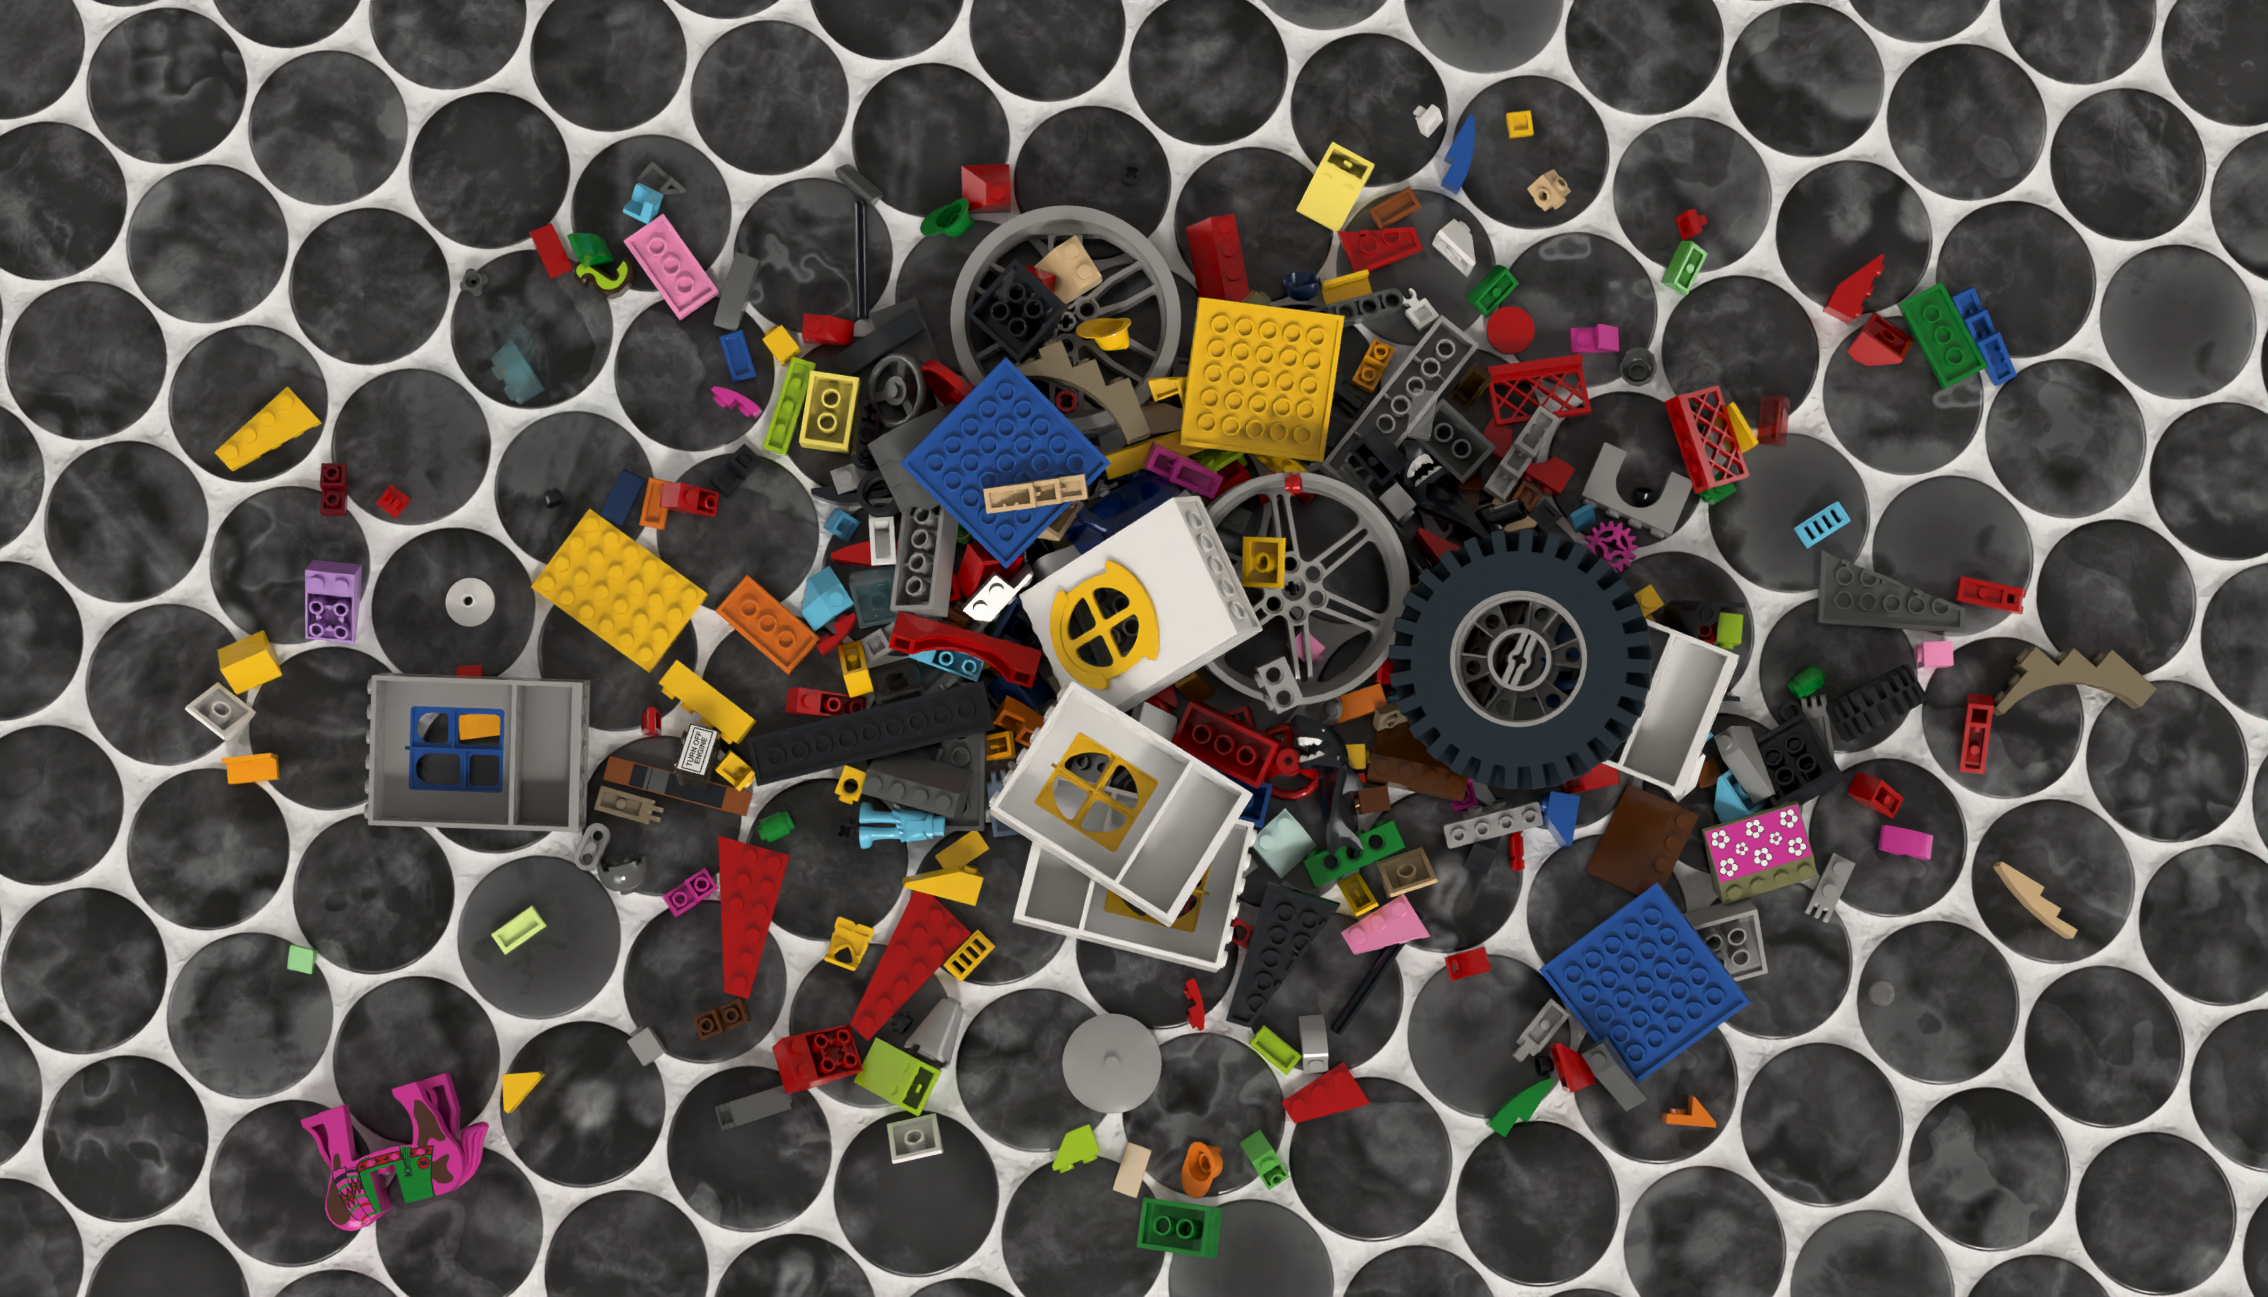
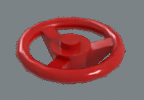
(1287, 765)

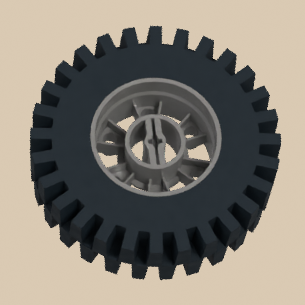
(1435, 677)

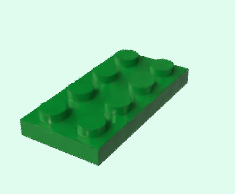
(1942, 336)

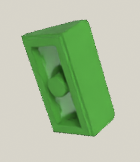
(1684, 267)

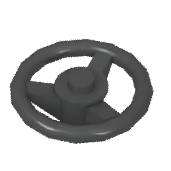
(899, 389)

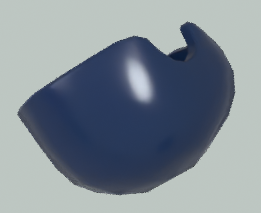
(1302, 286)

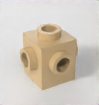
(1549, 190)

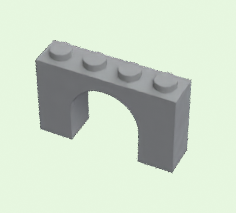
(1602, 493)

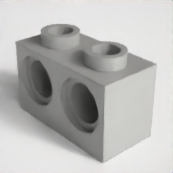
(1398, 504)
(1284, 682)

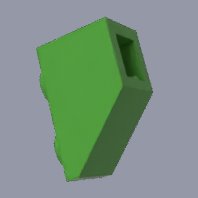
(1264, 1159)

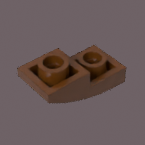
(721, 1019)

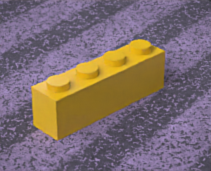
(707, 702)

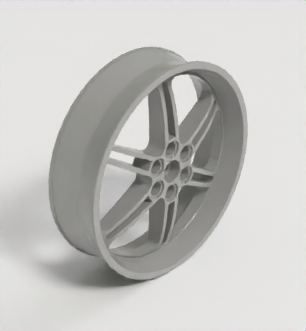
(1377, 531)

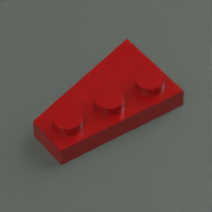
(1378, 247)

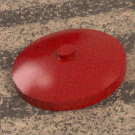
(945, 383)

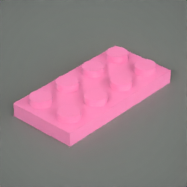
(671, 267)

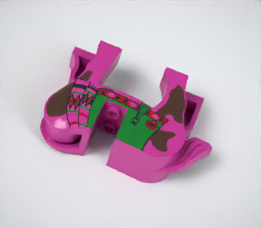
(430, 1166)

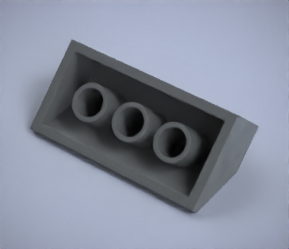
(919, 783)

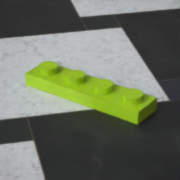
(788, 406)

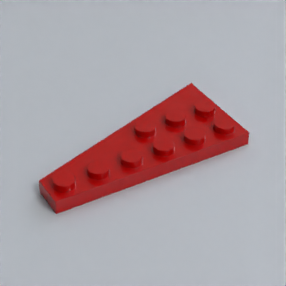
(749, 894)
(916, 950)

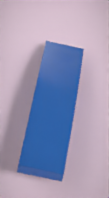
(1984, 335)

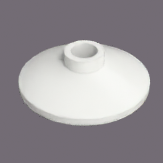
(479, 610)

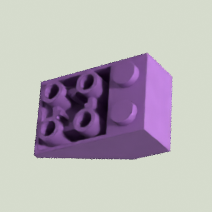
(332, 600)

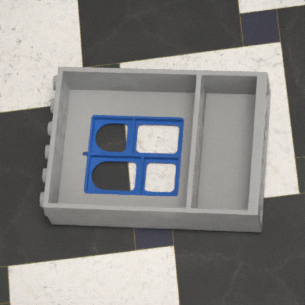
(538, 752)

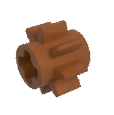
(957, 616)

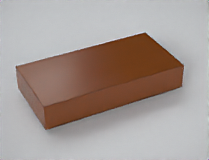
(1394, 208)

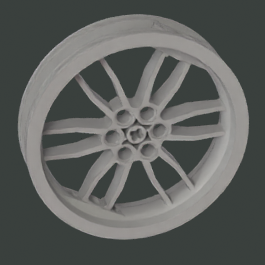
(1062, 224)

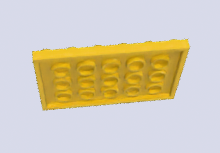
(619, 590)

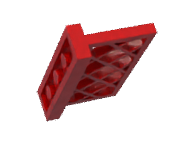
(1538, 370)
(1693, 443)

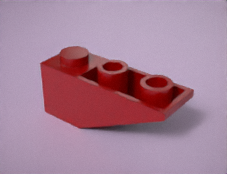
(1848, 296)
(822, 703)

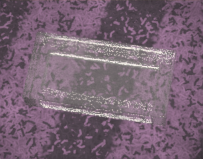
(1421, 414)

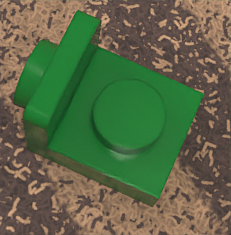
(1717, 494)

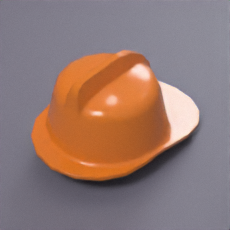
(1200, 1168)

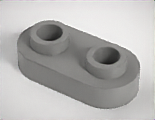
(591, 846)

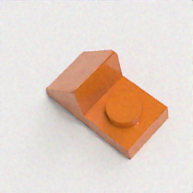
(1695, 1115)

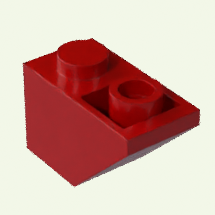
(689, 499)

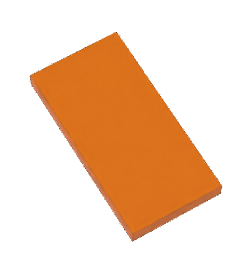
(767, 624)

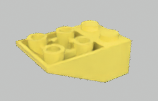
(1335, 187)

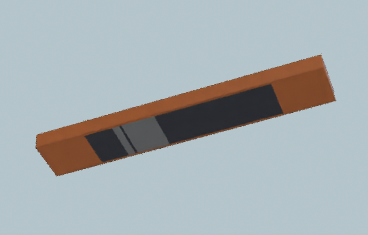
(666, 784)

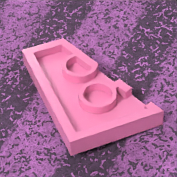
(1384, 927)

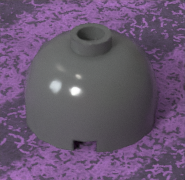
(623, 872)

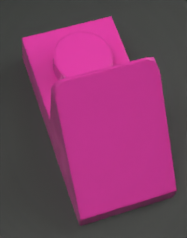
(1594, 339)

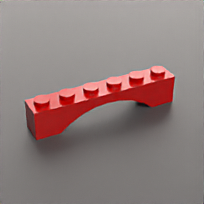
(917, 634)

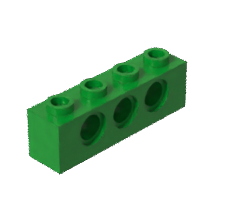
(1390, 843)

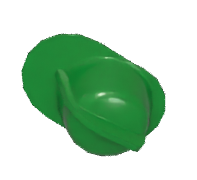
(950, 220)

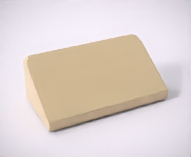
(1132, 1169)

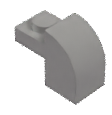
(1313, 1043)

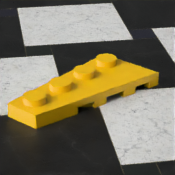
(275, 424)

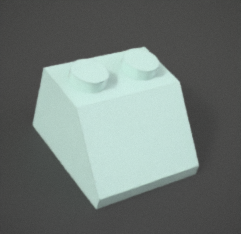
(1283, 843)

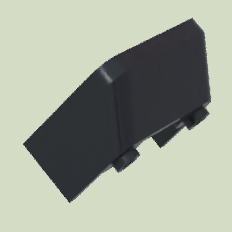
(1689, 615)

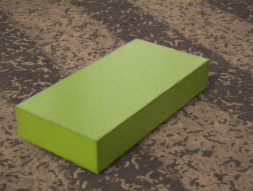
(1275, 1050)

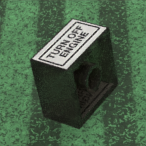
(697, 758)

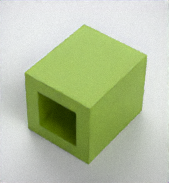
(1728, 630)

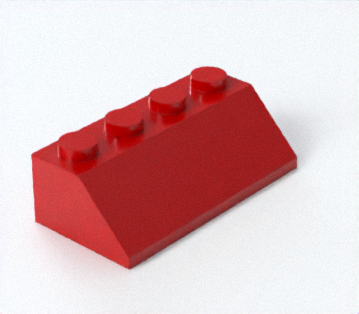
(1217, 259)
(1226, 743)

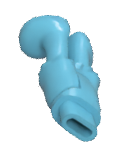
(910, 825)

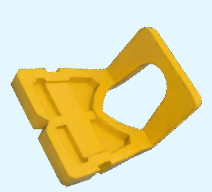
(851, 936)

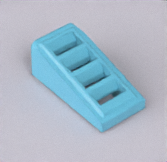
(1840, 514)

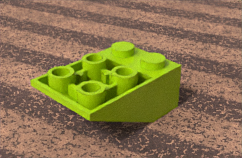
(898, 1076)

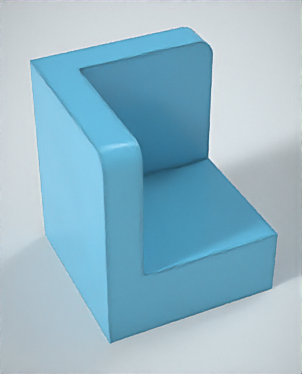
(643, 204)

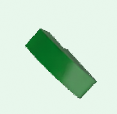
(590, 249)
(1520, 1106)

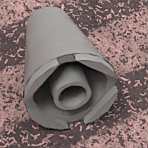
(937, 1033)

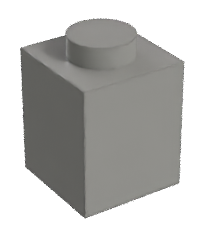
(646, 1045)

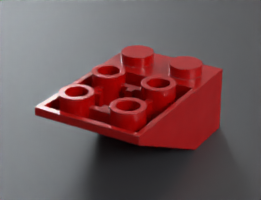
(816, 1058)

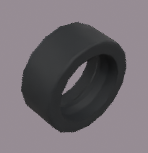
(862, 496)

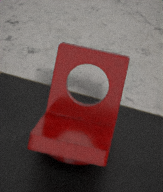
(1468, 963)

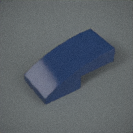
(622, 497)

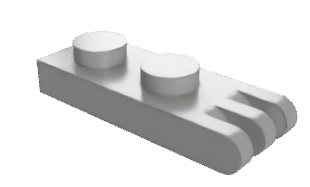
(1819, 719)
(1829, 886)

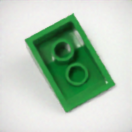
(1179, 1227)

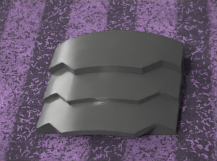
(894, 447)

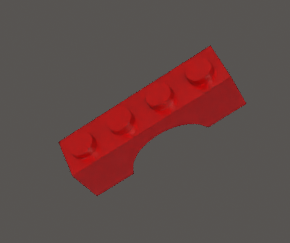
(1549, 475)

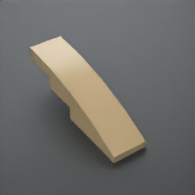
(1035, 493)
(2029, 893)

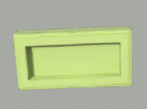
(519, 930)

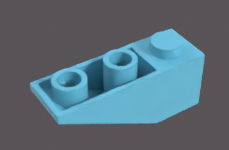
(952, 661)

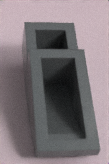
(736, 292)

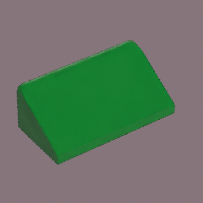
(1492, 290)

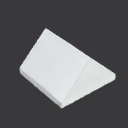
(221, 712)
(914, 1138)

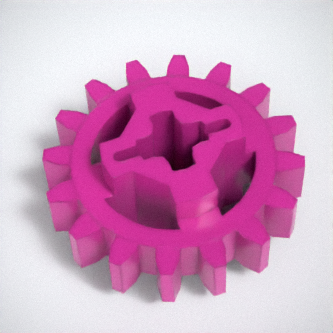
(1620, 551)

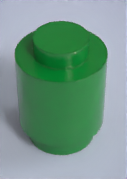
(1807, 681)
(775, 826)

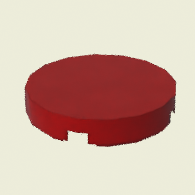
(1510, 330)

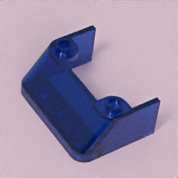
(1120, 509)

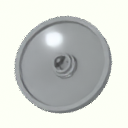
(1112, 1063)

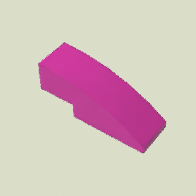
(1182, 470)

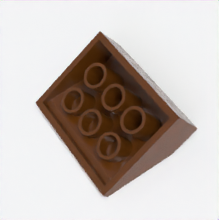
(1406, 765)
(1641, 842)

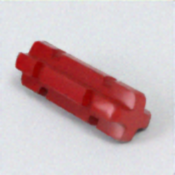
(1516, 851)

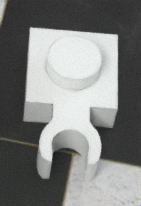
(1420, 312)

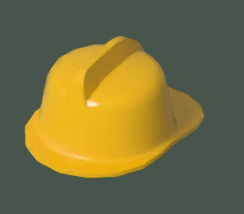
(1107, 332)

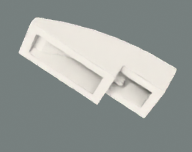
(882, 536)

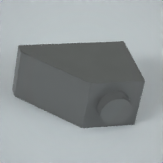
(1233, 528)

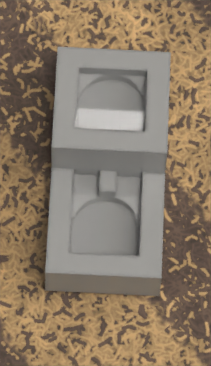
(878, 642)

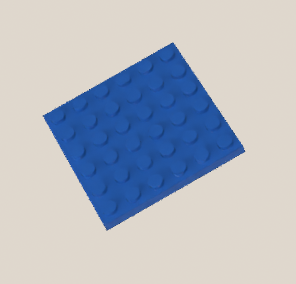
(1000, 438)
(1645, 982)

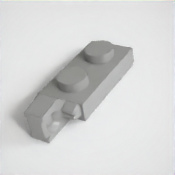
(1540, 1029)

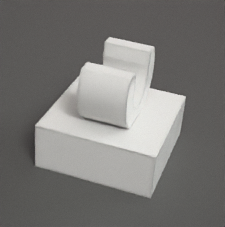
(1428, 119)

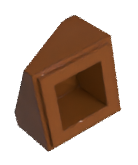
(1709, 774)

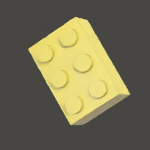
(829, 412)

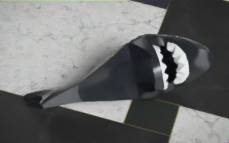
(1434, 491)
(1335, 777)

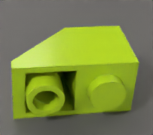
(1076, 1146)

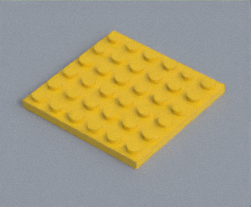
(1261, 379)

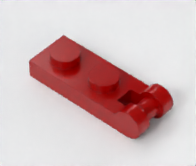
(1990, 595)

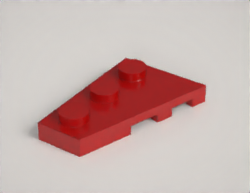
(1326, 1095)

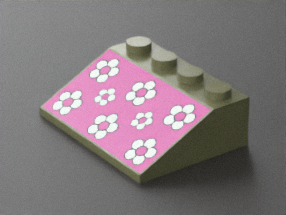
(1759, 853)

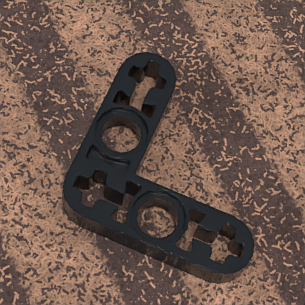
(860, 444)

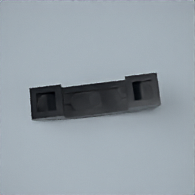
(829, 495)

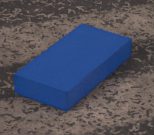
(738, 356)

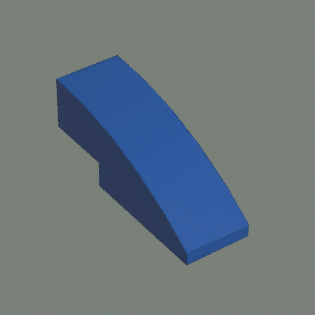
(1460, 157)

